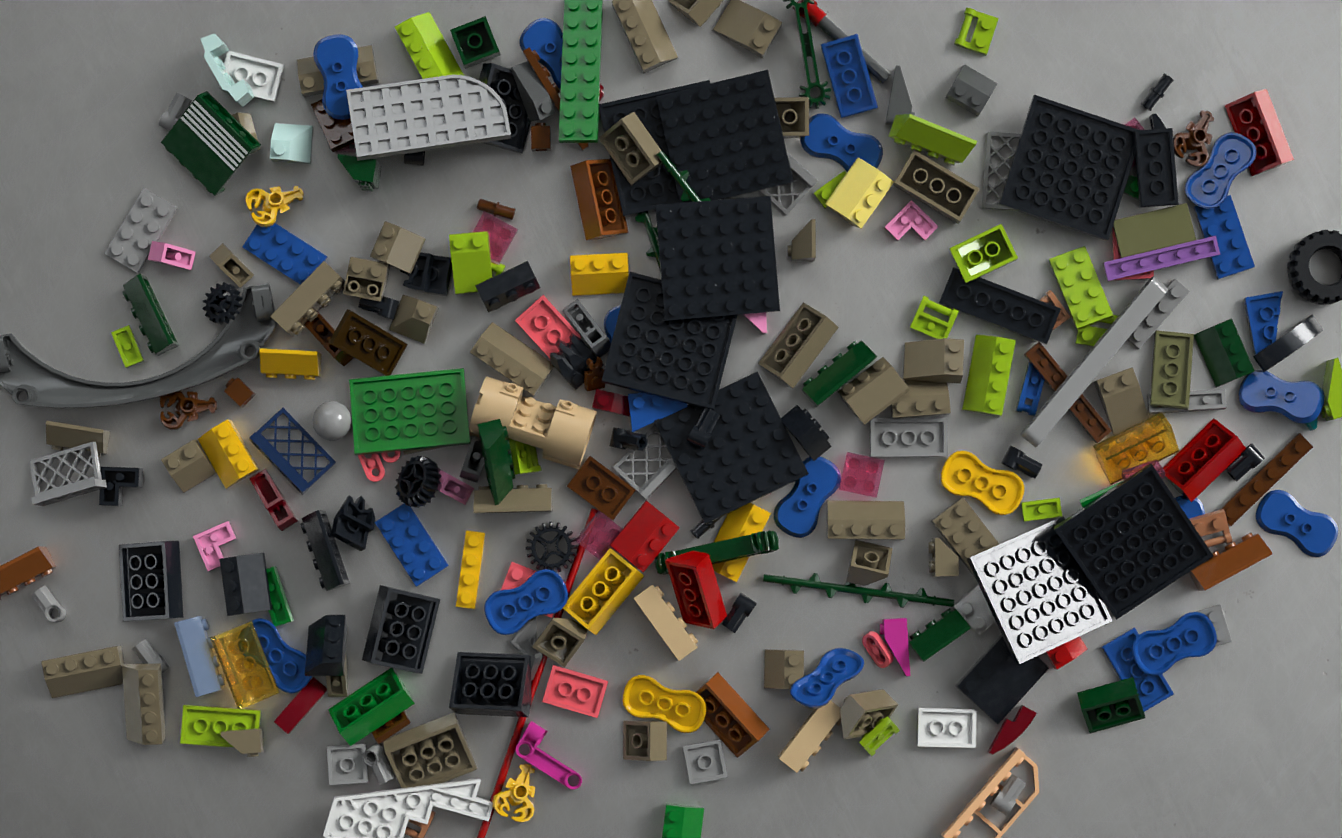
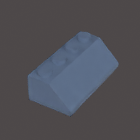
(199, 656)

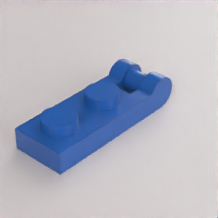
(1031, 390)

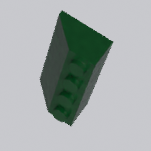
(150, 315)
(839, 373)
(496, 458)

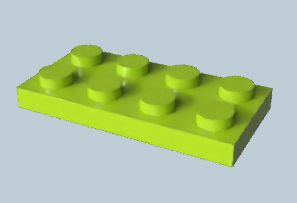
(1080, 287)
(204, 724)

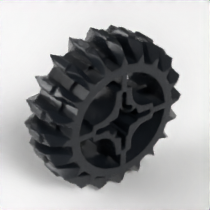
(418, 481)
(561, 533)

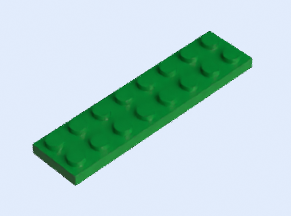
(580, 71)

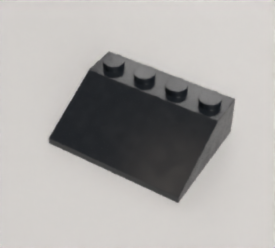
(504, 84)
(325, 550)
(151, 580)
(401, 629)
(997, 682)
(491, 684)

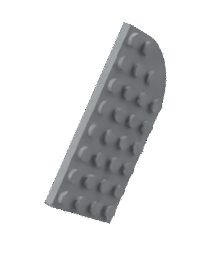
(425, 116)

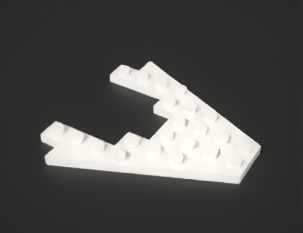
(388, 811)

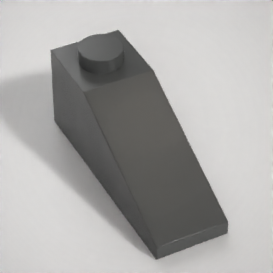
(533, 93)
(899, 98)
(587, 328)

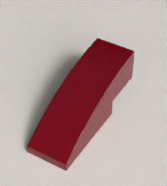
(273, 500)
(300, 705)
(1012, 730)

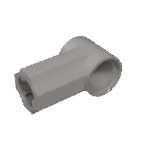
(176, 109)
(48, 603)
(148, 655)
(376, 758)
(1005, 798)

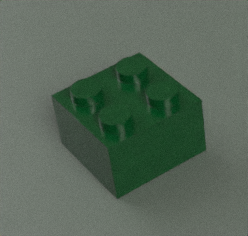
(475, 42)

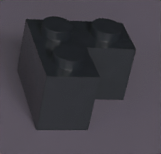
(806, 432)
(116, 479)

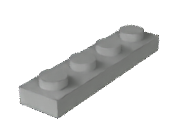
(1158, 314)
(1198, 401)

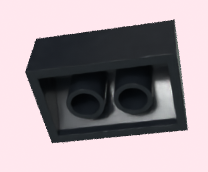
(507, 286)
(245, 584)
(326, 646)

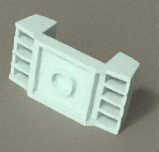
(213, 49)

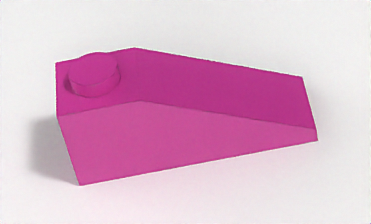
(896, 637)

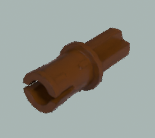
(496, 209)

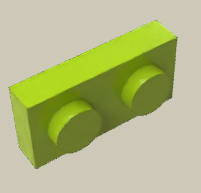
(826, 191)
(127, 346)
(1041, 509)

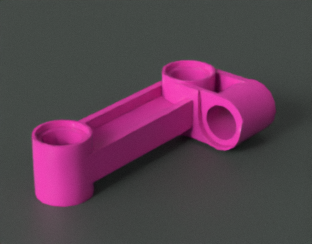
(532, 737)

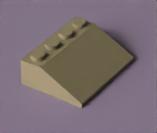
(430, 753)

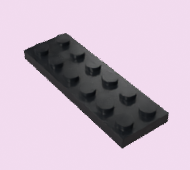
(1000, 306)

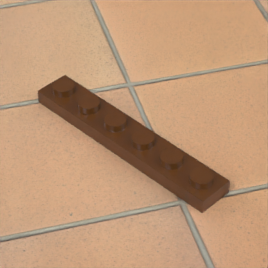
(543, 74)
(1054, 377)
(1266, 478)

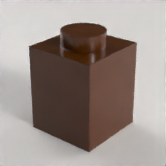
(540, 137)
(239, 391)

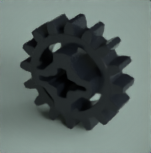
(222, 303)

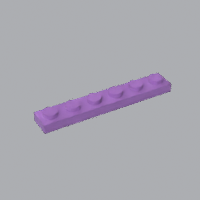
(1161, 258)

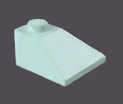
(291, 143)

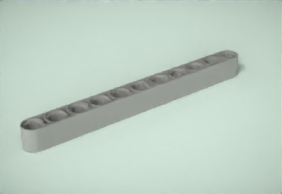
(1094, 361)

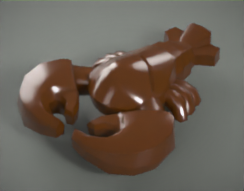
(1195, 139)
(185, 408)

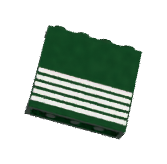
(209, 142)

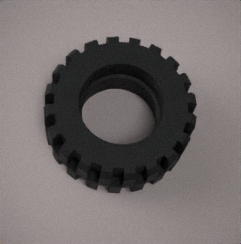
(1300, 272)

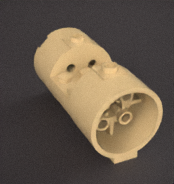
(558, 430)

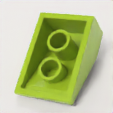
(983, 253)
(470, 260)
(1332, 390)

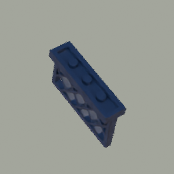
(280, 462)

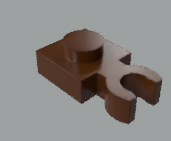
(594, 375)

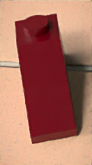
(611, 402)

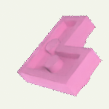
(911, 217)
(209, 542)

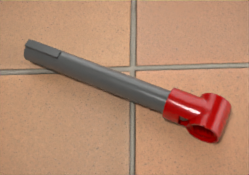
(818, 18)

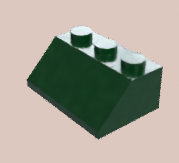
(364, 172)
(1223, 353)
(938, 634)
(1111, 705)

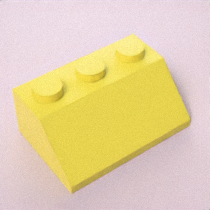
(859, 193)

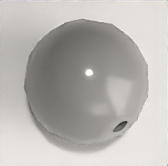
(332, 420)

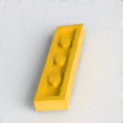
(470, 569)

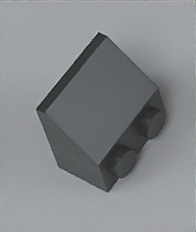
(971, 90)

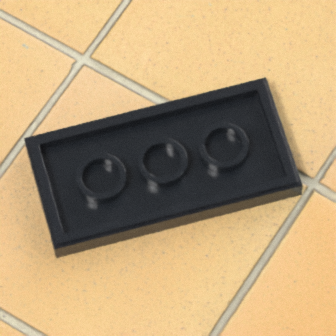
(1155, 167)

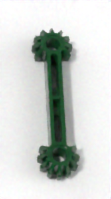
(808, 50)
(727, 550)

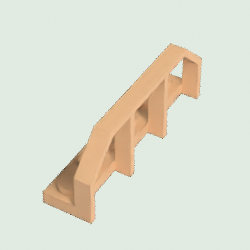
(991, 788)

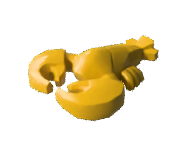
(272, 203)
(517, 794)

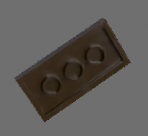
(368, 343)

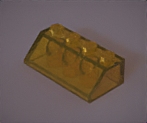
(1137, 445)
(244, 665)

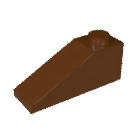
(323, 332)

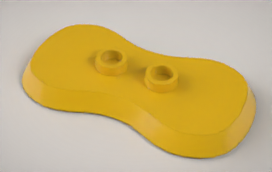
(996, 489)
(649, 699)

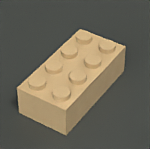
(665, 622)
(810, 735)

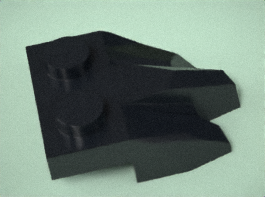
(430, 274)
(572, 360)
(353, 523)

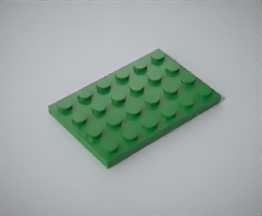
(409, 411)

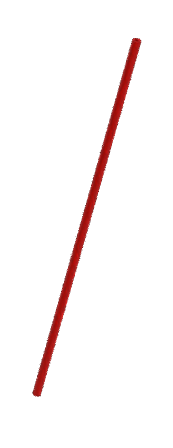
(534, 684)

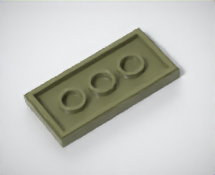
(1154, 230)
(1171, 370)

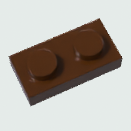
(391, 727)

